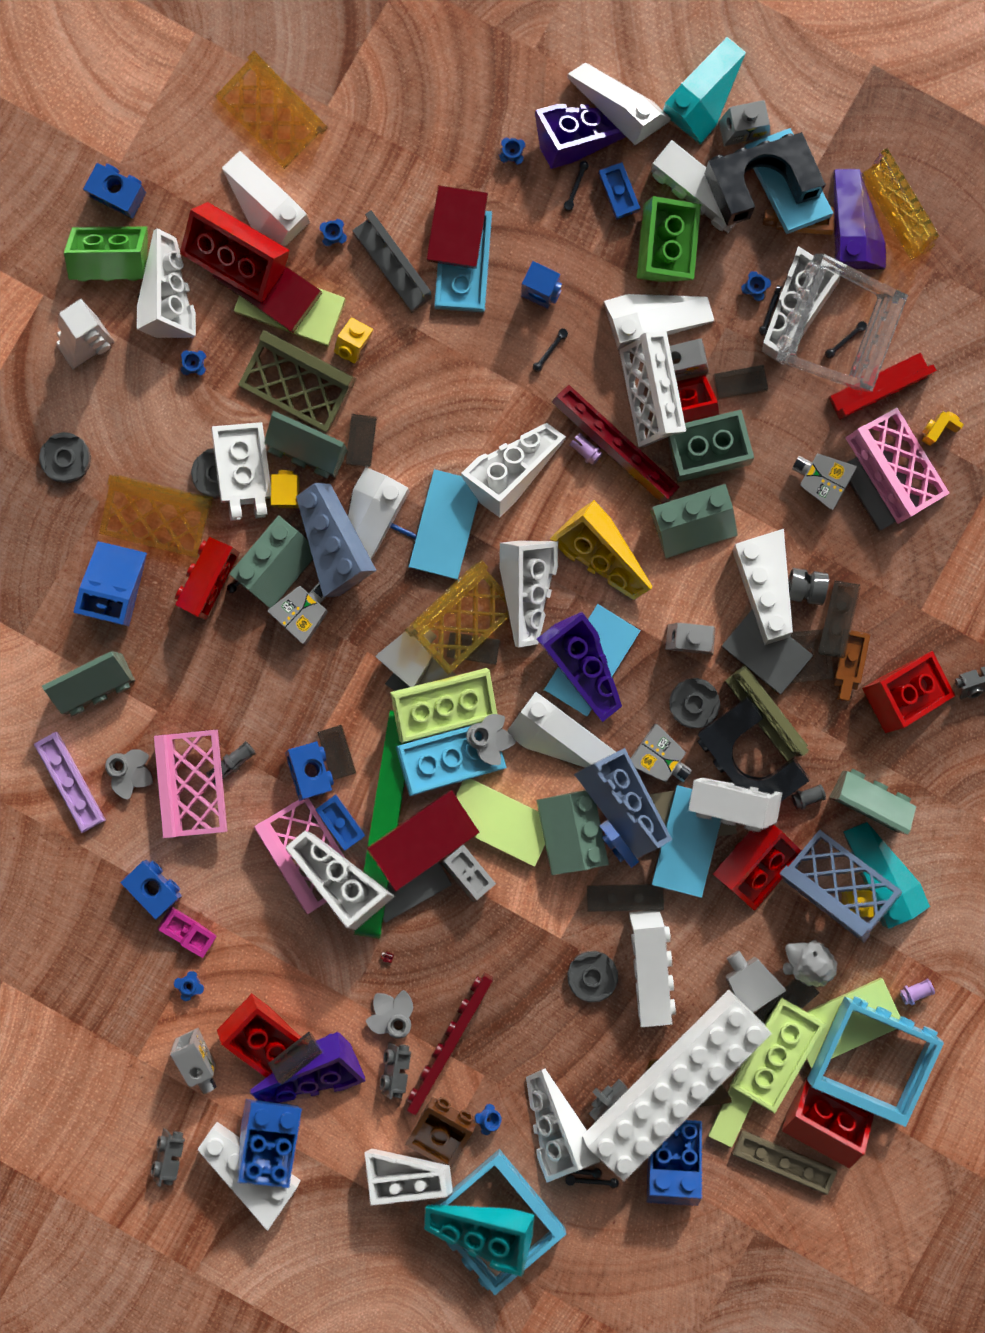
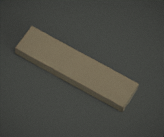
(784, 1162)

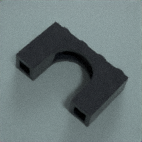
(786, 155)
(720, 738)

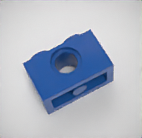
(126, 200)
(541, 285)
(309, 786)
(138, 882)

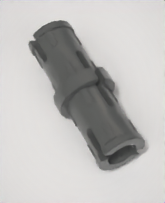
(234, 760)

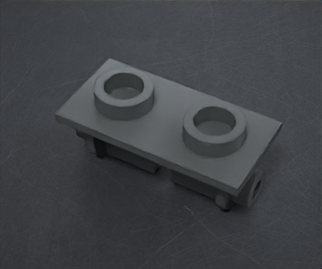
(971, 684)
(392, 1081)
(164, 1167)

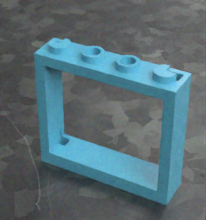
(902, 1112)
(556, 1228)

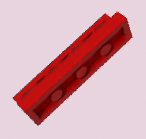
(888, 383)

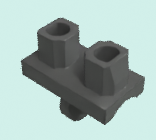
(606, 1098)

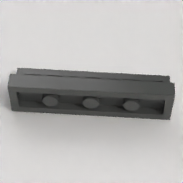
(392, 262)

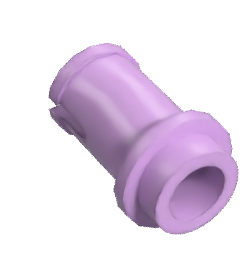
(587, 450)
(917, 992)

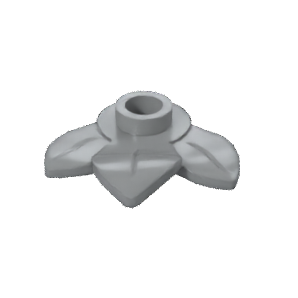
(493, 738)
(132, 774)
(390, 1010)

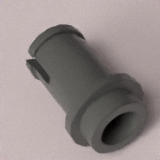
(808, 797)

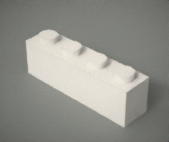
(688, 181)

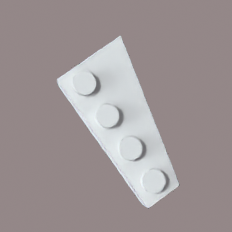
(788, 302)
(765, 578)
(340, 882)
(651, 968)
(222, 1152)

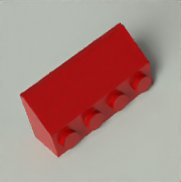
(233, 251)

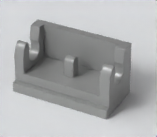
(468, 873)

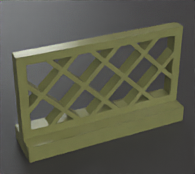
(306, 361)
(774, 722)

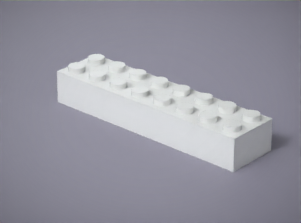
(676, 1085)

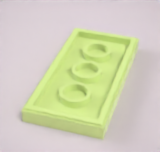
(316, 326)
(443, 705)
(503, 821)
(859, 1027)
(777, 1061)

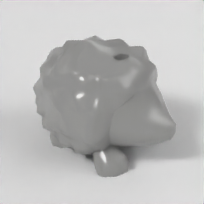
(810, 963)

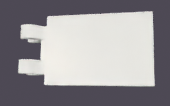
(242, 467)

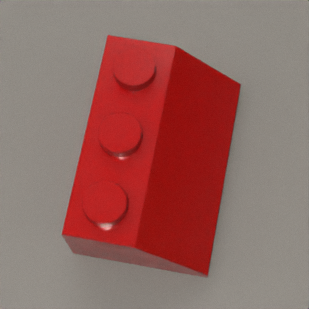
(206, 577)
(756, 864)
(828, 1125)

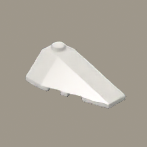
(624, 107)
(507, 473)
(374, 507)
(526, 579)
(555, 734)
(558, 1129)

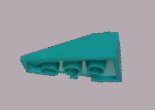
(703, 94)
(876, 854)
(491, 1233)

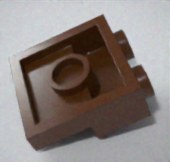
(441, 1132)

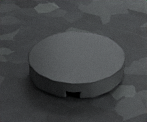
(65, 457)
(205, 474)
(694, 703)
(592, 976)

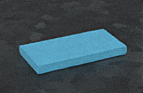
(791, 215)
(465, 287)
(444, 526)
(616, 640)
(442, 761)
(687, 857)

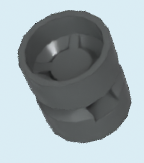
(808, 586)

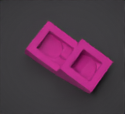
(187, 932)

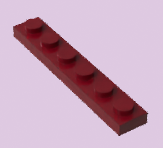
(615, 444)
(442, 1052)

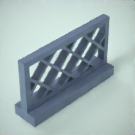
(825, 901)

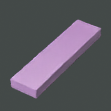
(69, 782)

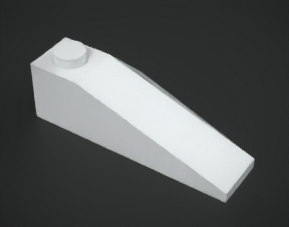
(264, 202)
(163, 299)
(638, 313)

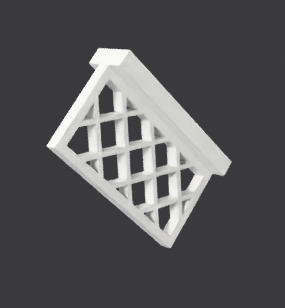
(663, 392)

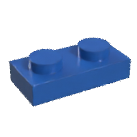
(619, 190)
(340, 822)
(613, 840)

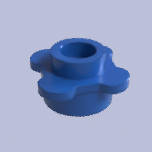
(512, 143)
(330, 226)
(762, 282)
(188, 357)
(196, 986)
(493, 1122)

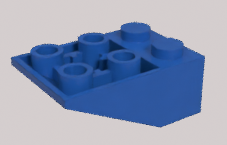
(111, 584)
(268, 1143)
(676, 1167)

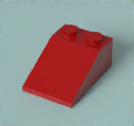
(908, 692)
(256, 1034)

